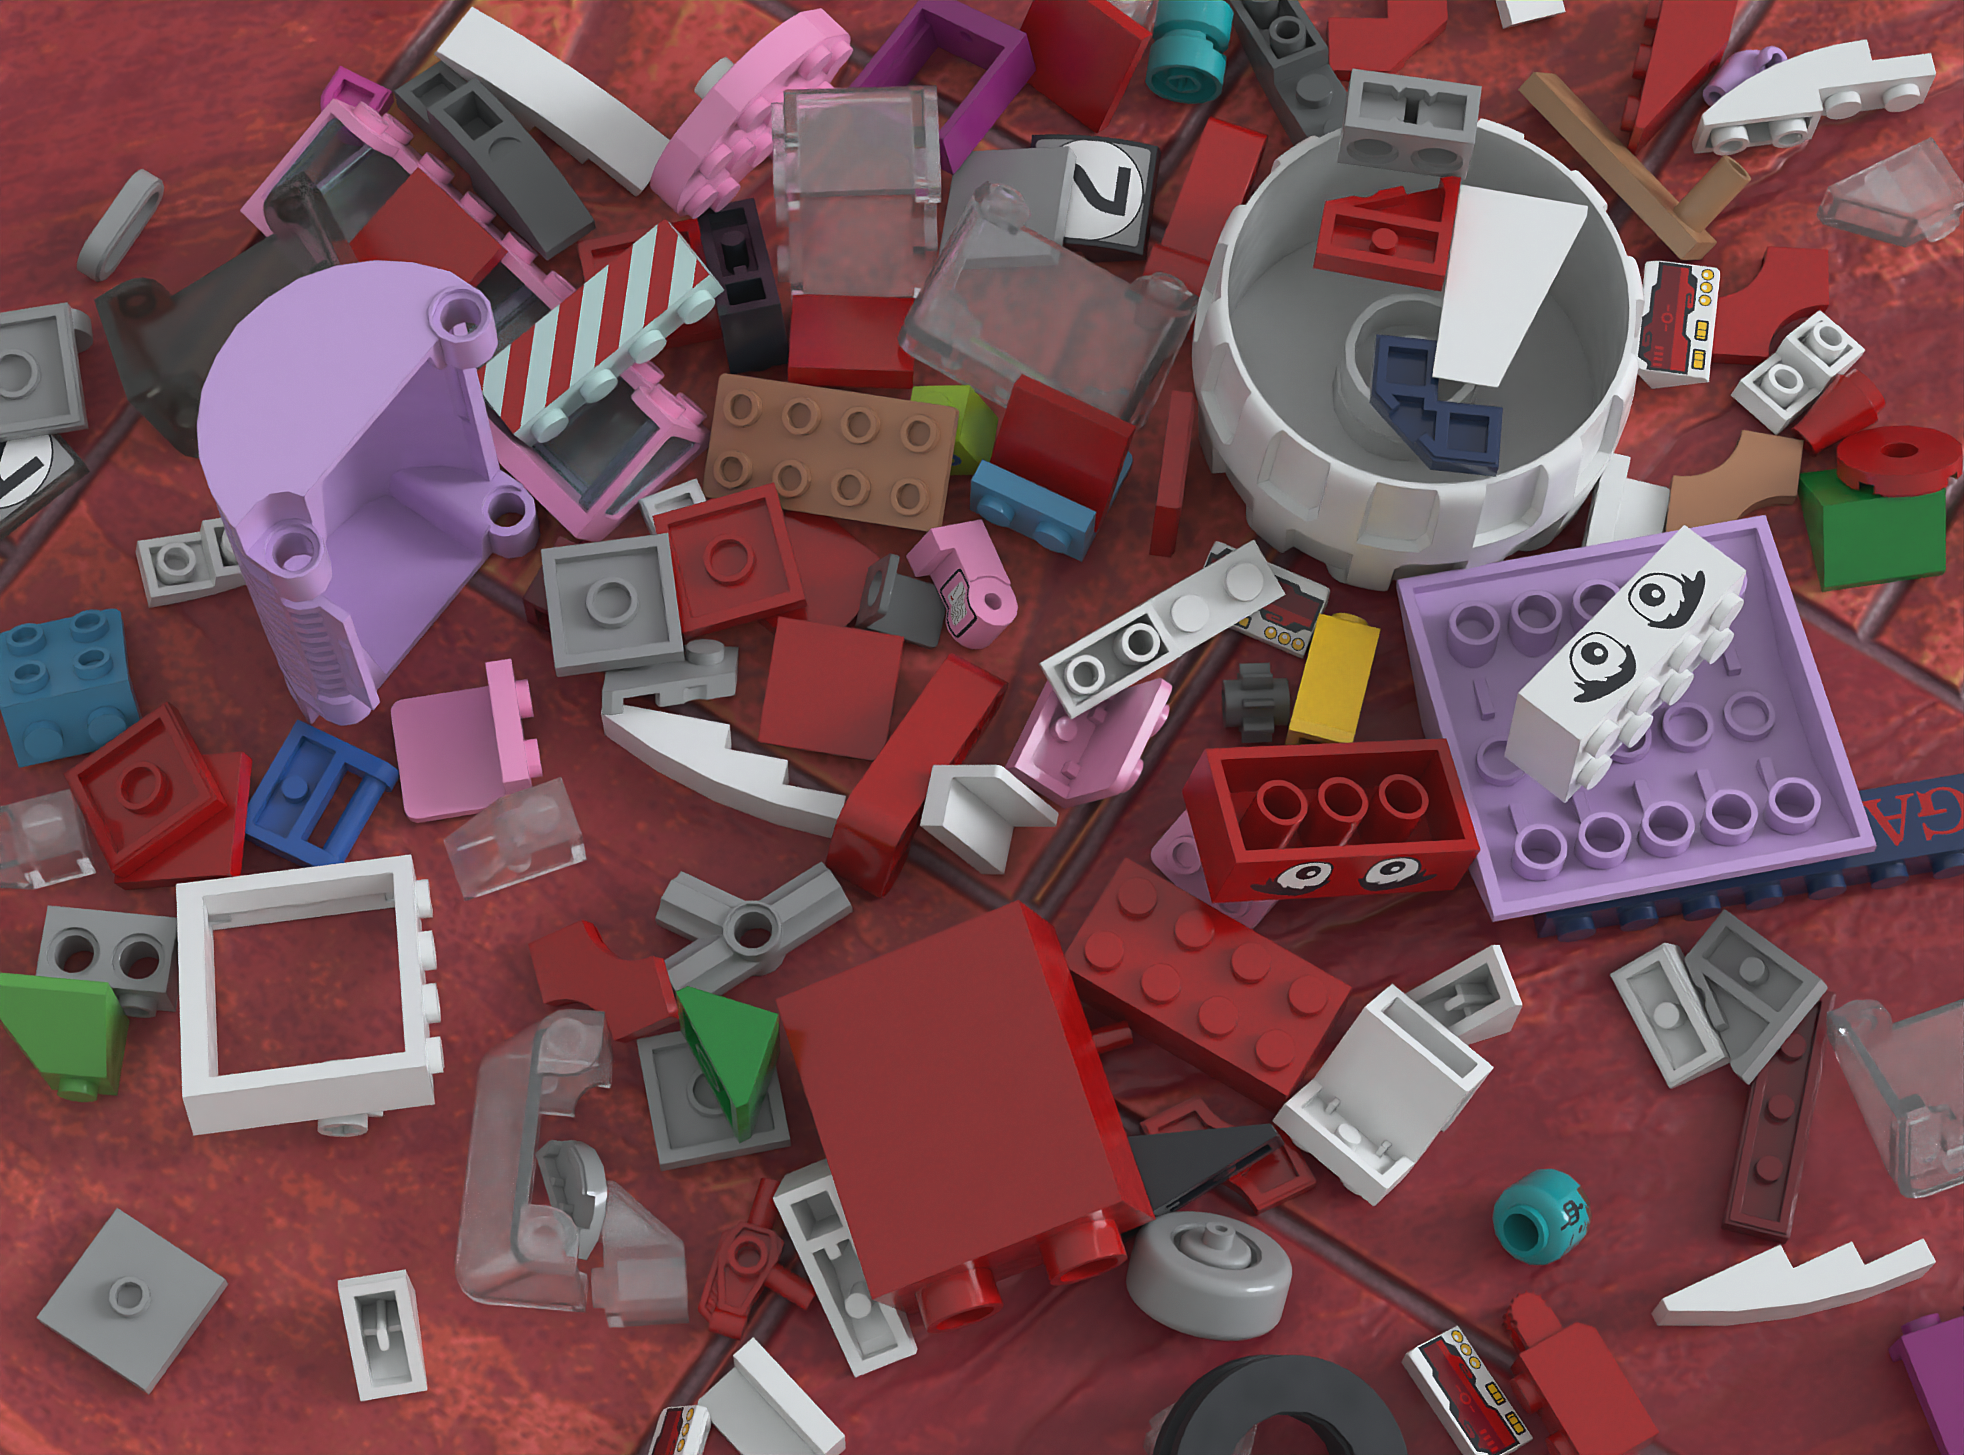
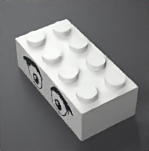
(1625, 665)

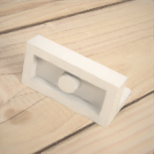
(1624, 506)
(976, 811)
(767, 1411)

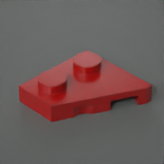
(1390, 235)

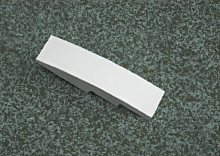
(555, 99)
(702, 759)
(1774, 1290)

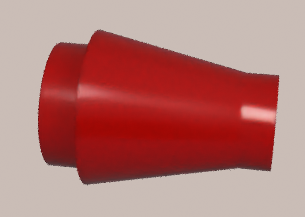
(1841, 411)

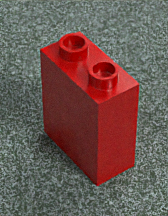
(966, 1117)

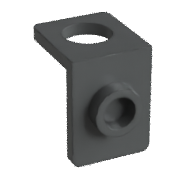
(900, 605)

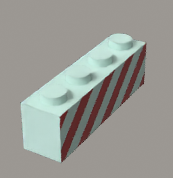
(598, 334)

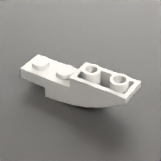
(1791, 96)
(1161, 629)

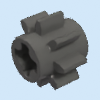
(1255, 702)

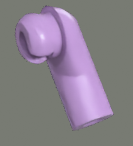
(1739, 68)

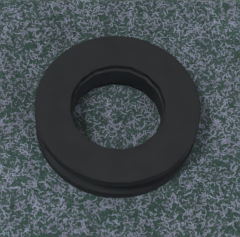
(1253, 1388)

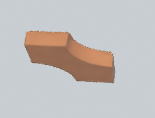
(1755, 476)

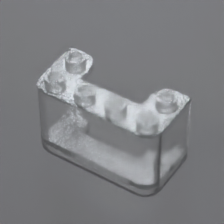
(857, 189)

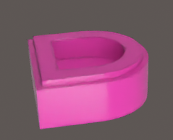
(355, 89)

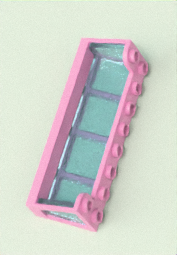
(610, 447)

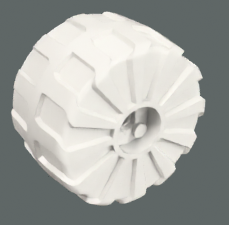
(1290, 371)

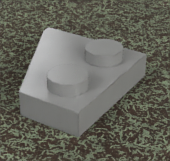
(705, 674)
(1750, 991)

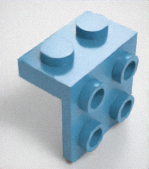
(1036, 511)
(66, 686)

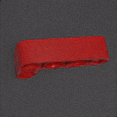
(1214, 185)
(889, 800)

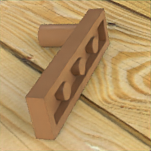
(1676, 223)

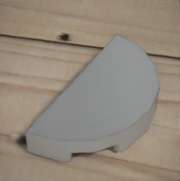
(577, 1186)

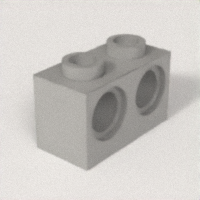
(1409, 124)
(117, 944)

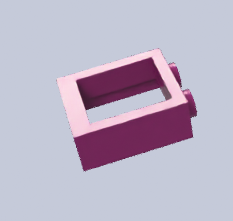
(970, 36)

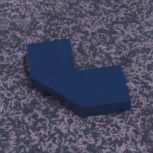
(1439, 432)

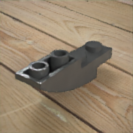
(1290, 66)
(499, 156)

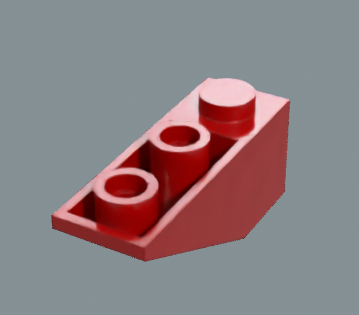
(1682, 56)

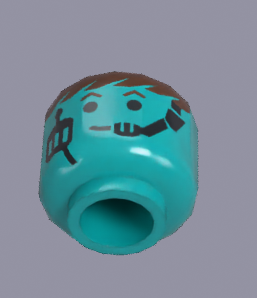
(1542, 1216)

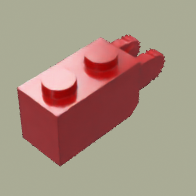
(1573, 1384)

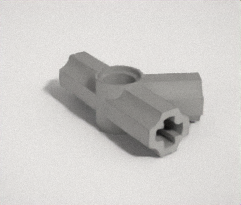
(719, 920)

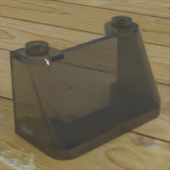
(170, 340)

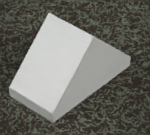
(1472, 997)
(383, 1334)

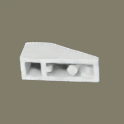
(815, 1220)

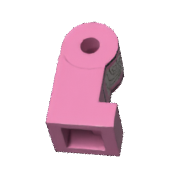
(968, 581)

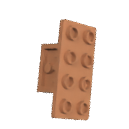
(832, 451)

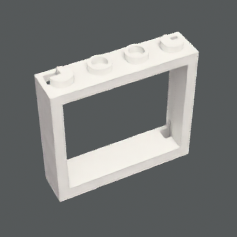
(319, 1088)

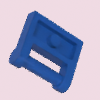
(300, 789)

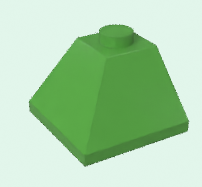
(67, 1031)

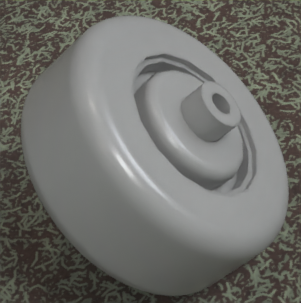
(1209, 1276)

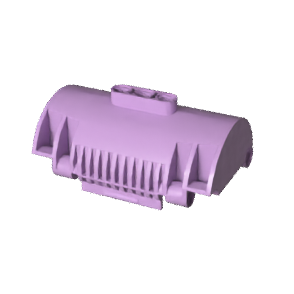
(357, 469)

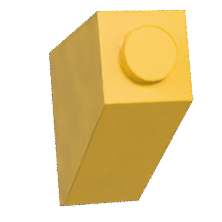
(1333, 681)

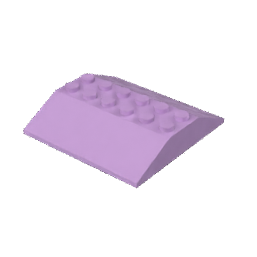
(1716, 788)

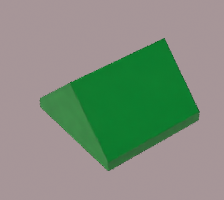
(1871, 537)
(734, 1050)

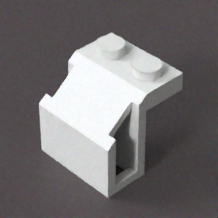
(1383, 1095)

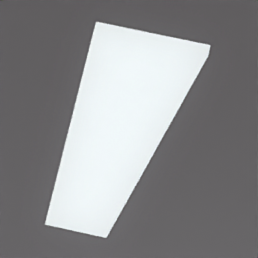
(1497, 278)

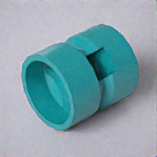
(1188, 50)

